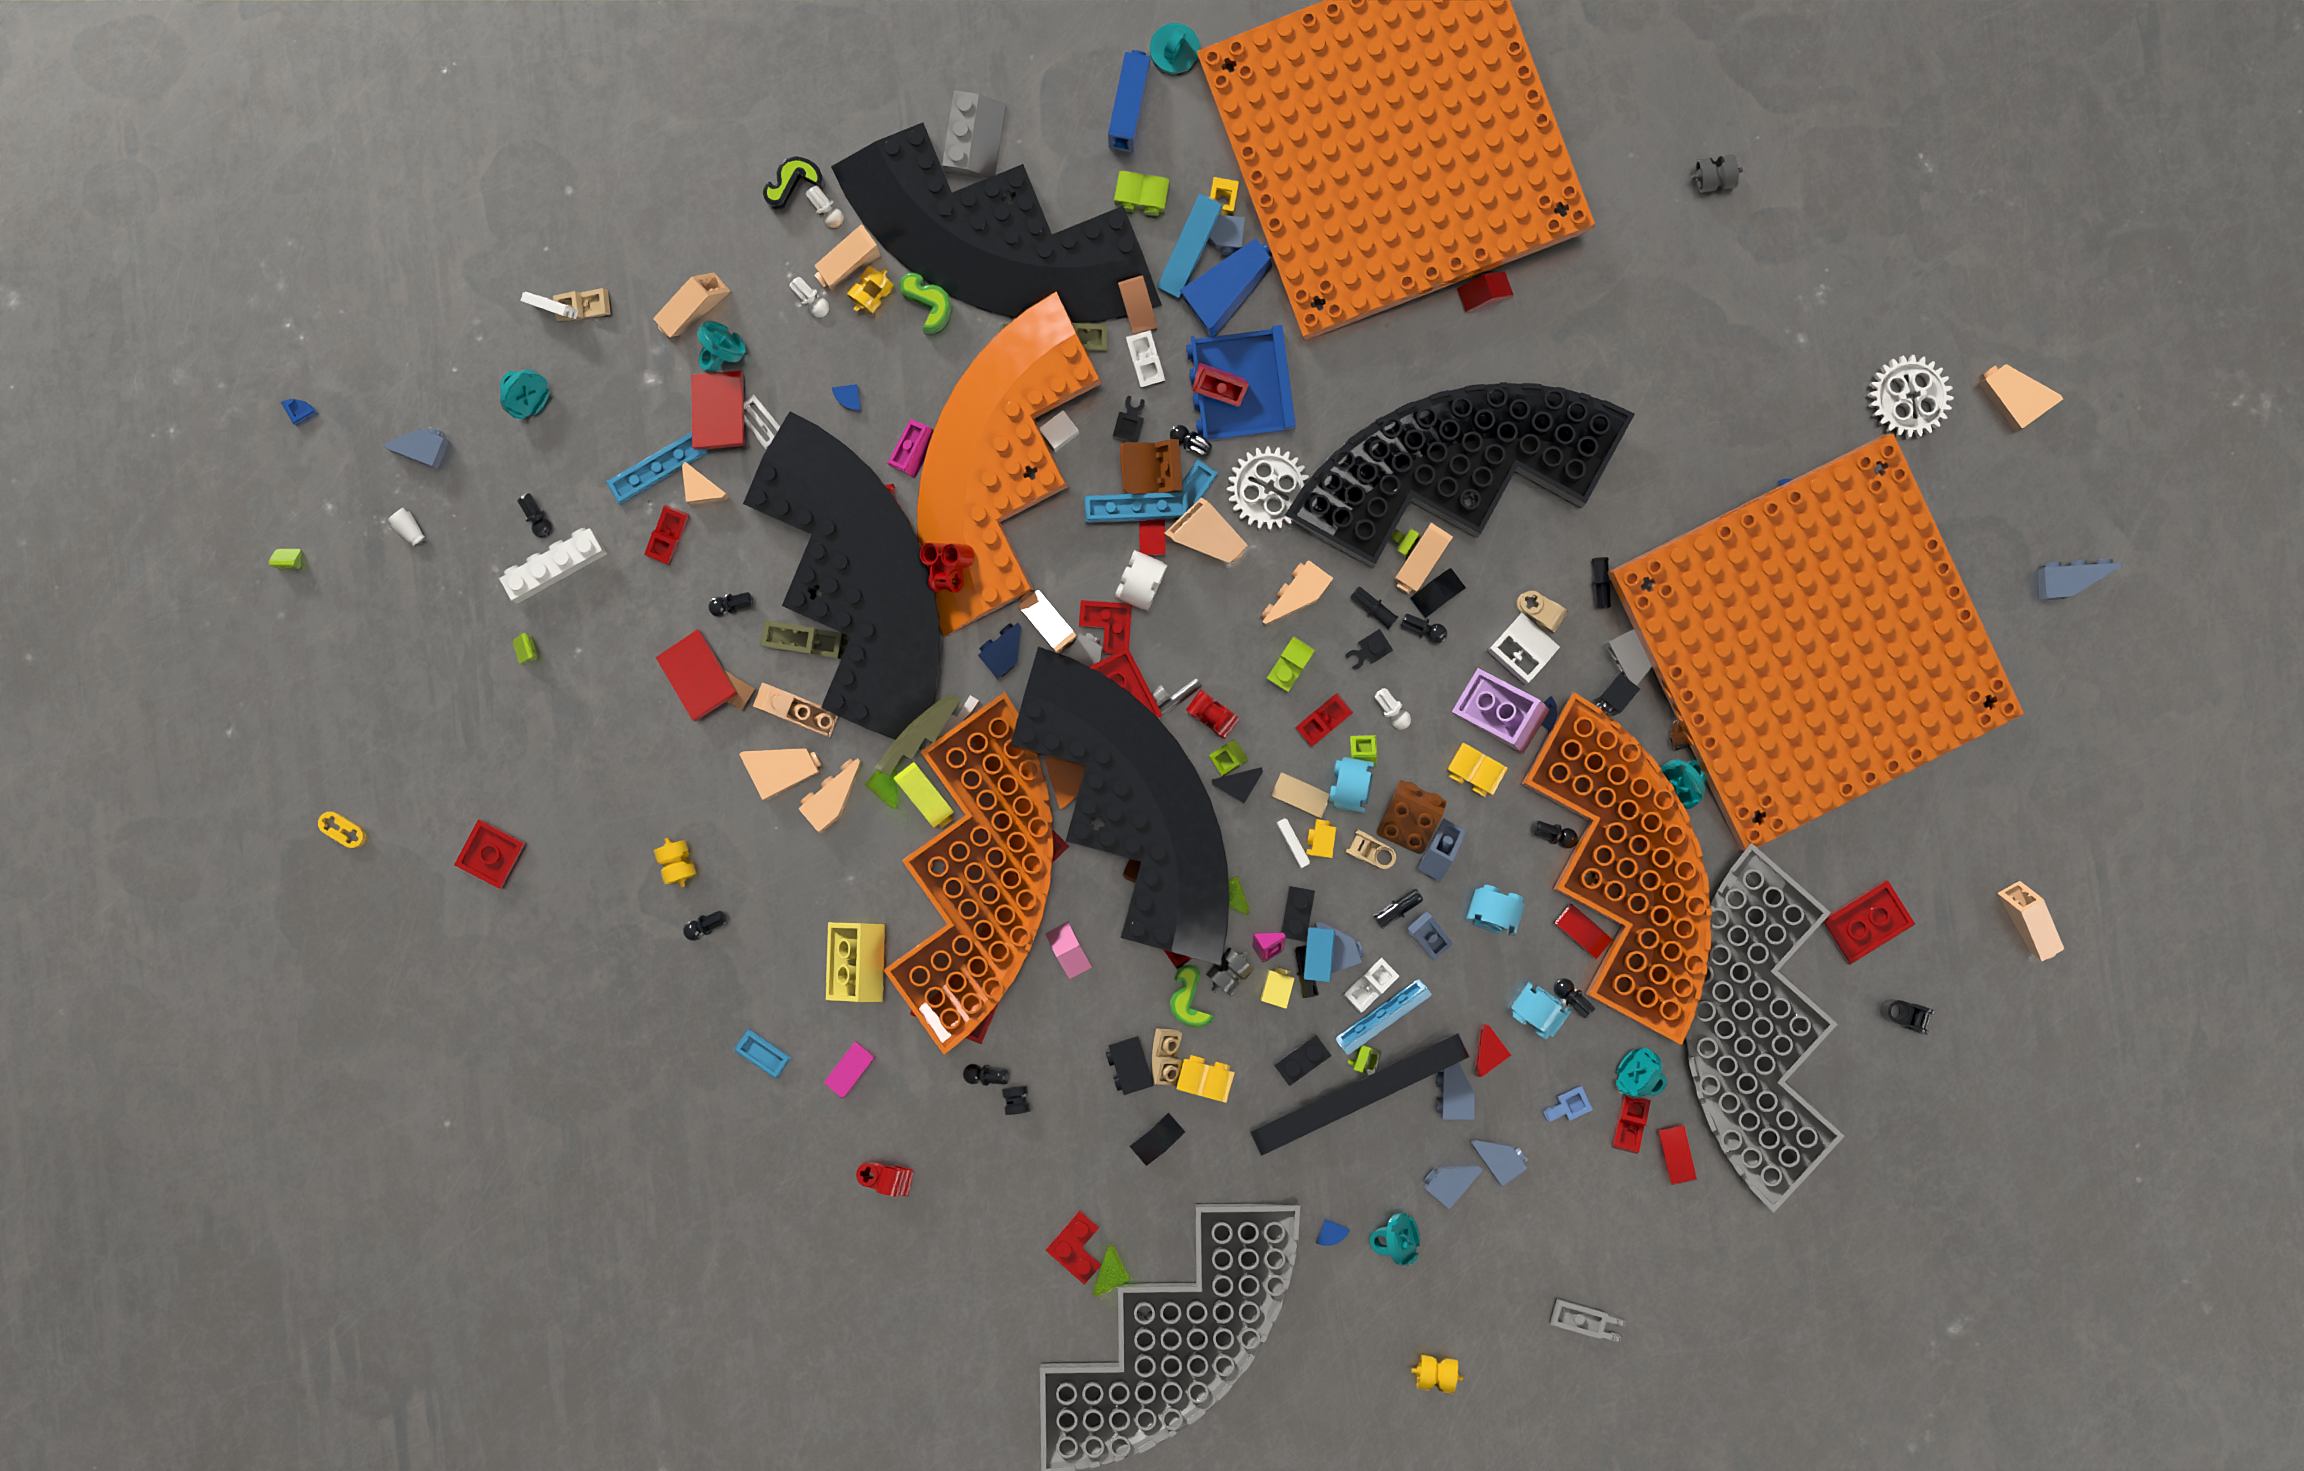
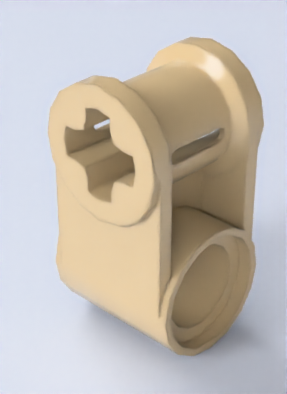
(1545, 613)
(1370, 850)

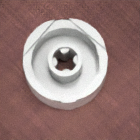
(1141, 580)

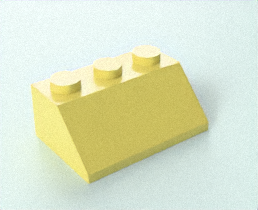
(855, 962)

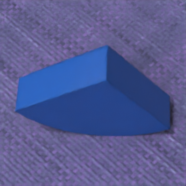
(848, 396)
(298, 410)
(1551, 717)
(1331, 1233)

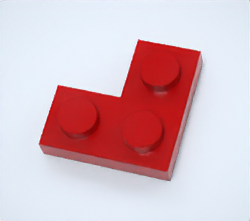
(1112, 617)
(1069, 1250)

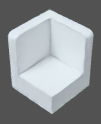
(1059, 431)

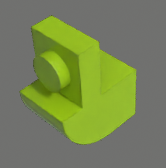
(1290, 664)

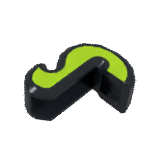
(788, 176)

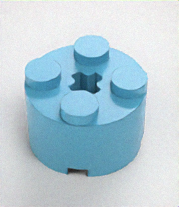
(1352, 784)
(1495, 910)
(1540, 1010)

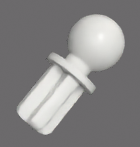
(832, 216)
(817, 305)
(1400, 718)

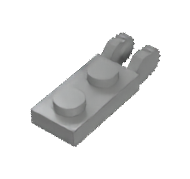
(1585, 1320)

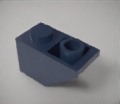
(1004, 652)

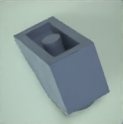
(1227, 234)
(421, 446)
(1442, 850)
(1346, 951)
(1501, 1160)
(1451, 1182)

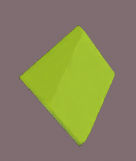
(286, 559)
(525, 648)
(1364, 748)
(1228, 757)

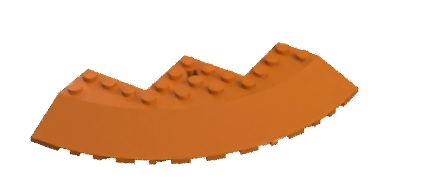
(985, 451)
(1642, 864)
(991, 878)

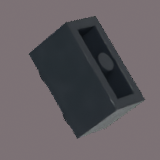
(1616, 694)
(1297, 913)
(1302, 1059)
(1130, 1065)

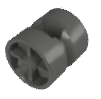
(1722, 173)
(1230, 972)

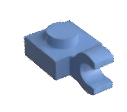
(1572, 1105)

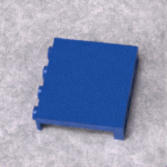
(1268, 399)

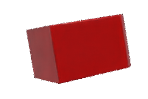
(1484, 291)
(1490, 1051)

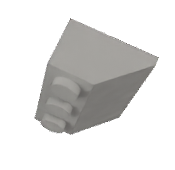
(973, 135)

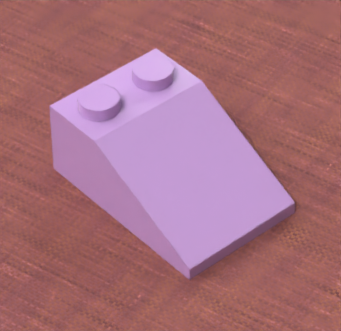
(1501, 710)

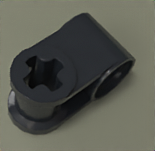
(1911, 1015)

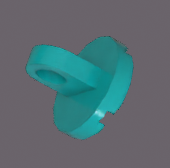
(1174, 48)
(718, 345)
(523, 393)
(1687, 781)
(1641, 1074)
(1401, 1237)

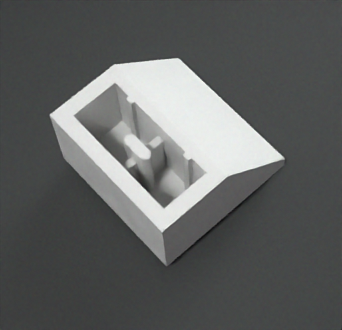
(1523, 649)

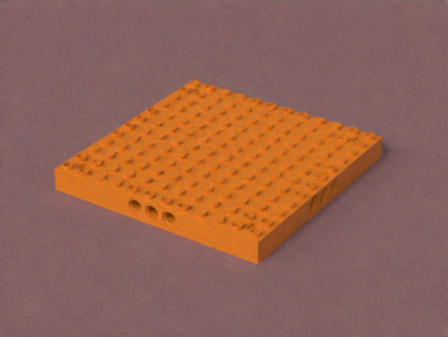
(1393, 149)
(1816, 642)

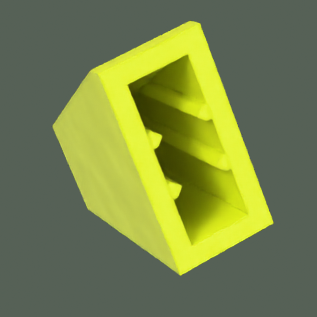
(925, 796)

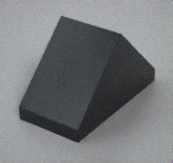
(1437, 593)
(1239, 784)
(1157, 1139)

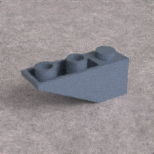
(2063, 582)
(1457, 1095)

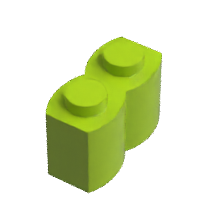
(1142, 192)

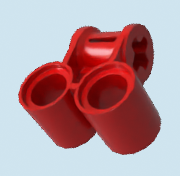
(946, 564)
(1212, 714)
(887, 1179)

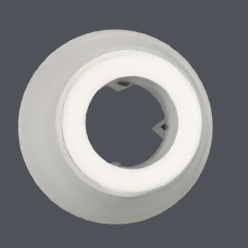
(406, 526)

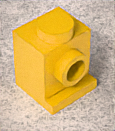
(1226, 189)
(1321, 839)

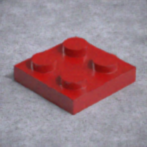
(489, 854)

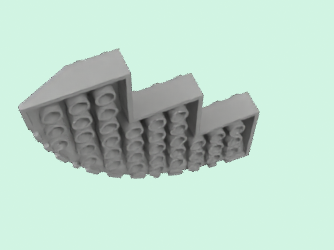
(1745, 1033)
(1183, 1350)

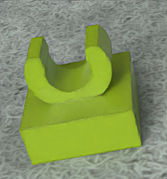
(1405, 542)
(1366, 1060)

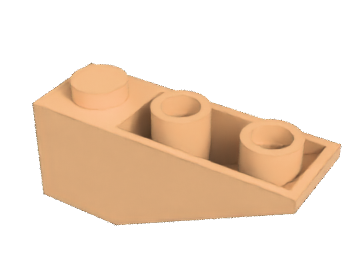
(1304, 590)
(795, 709)
(830, 801)

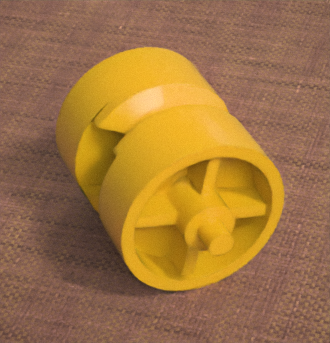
(870, 290)
(674, 861)
(1432, 1373)

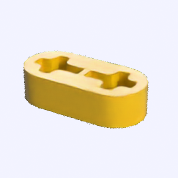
(345, 824)

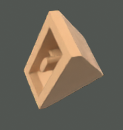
(700, 489)

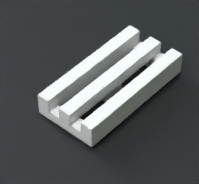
(549, 305)
(747, 405)
(1293, 843)

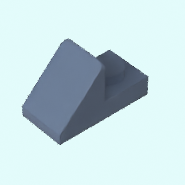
(1429, 935)

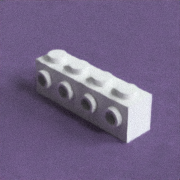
(552, 565)

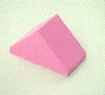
(1068, 950)

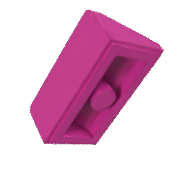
(911, 448)
(1268, 945)
(849, 1069)

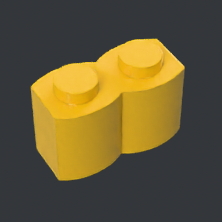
(1477, 770)
(1205, 1079)

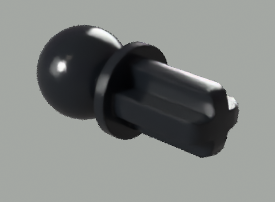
(1190, 440)
(541, 526)
(731, 603)
(1436, 633)
(1565, 837)
(695, 929)
(1565, 989)
(974, 1074)

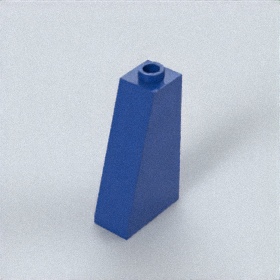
(1129, 101)
(1225, 286)

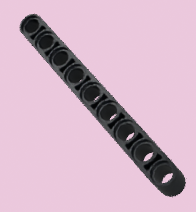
(1359, 1094)

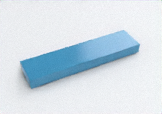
(1190, 245)
(654, 469)
(1135, 507)
(1383, 1016)

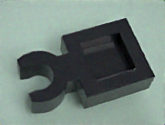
(1129, 424)
(1372, 648)

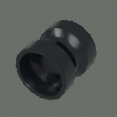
(1016, 1100)

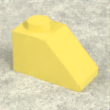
(1277, 987)

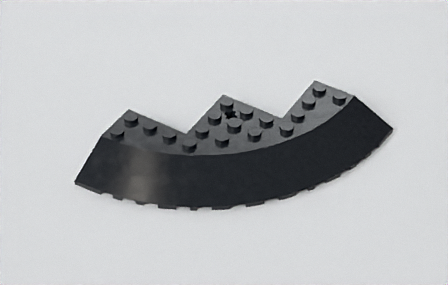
(984, 247)
(1455, 449)
(863, 566)
(1146, 798)

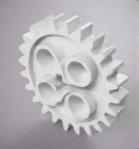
(1933, 393)
(1257, 508)

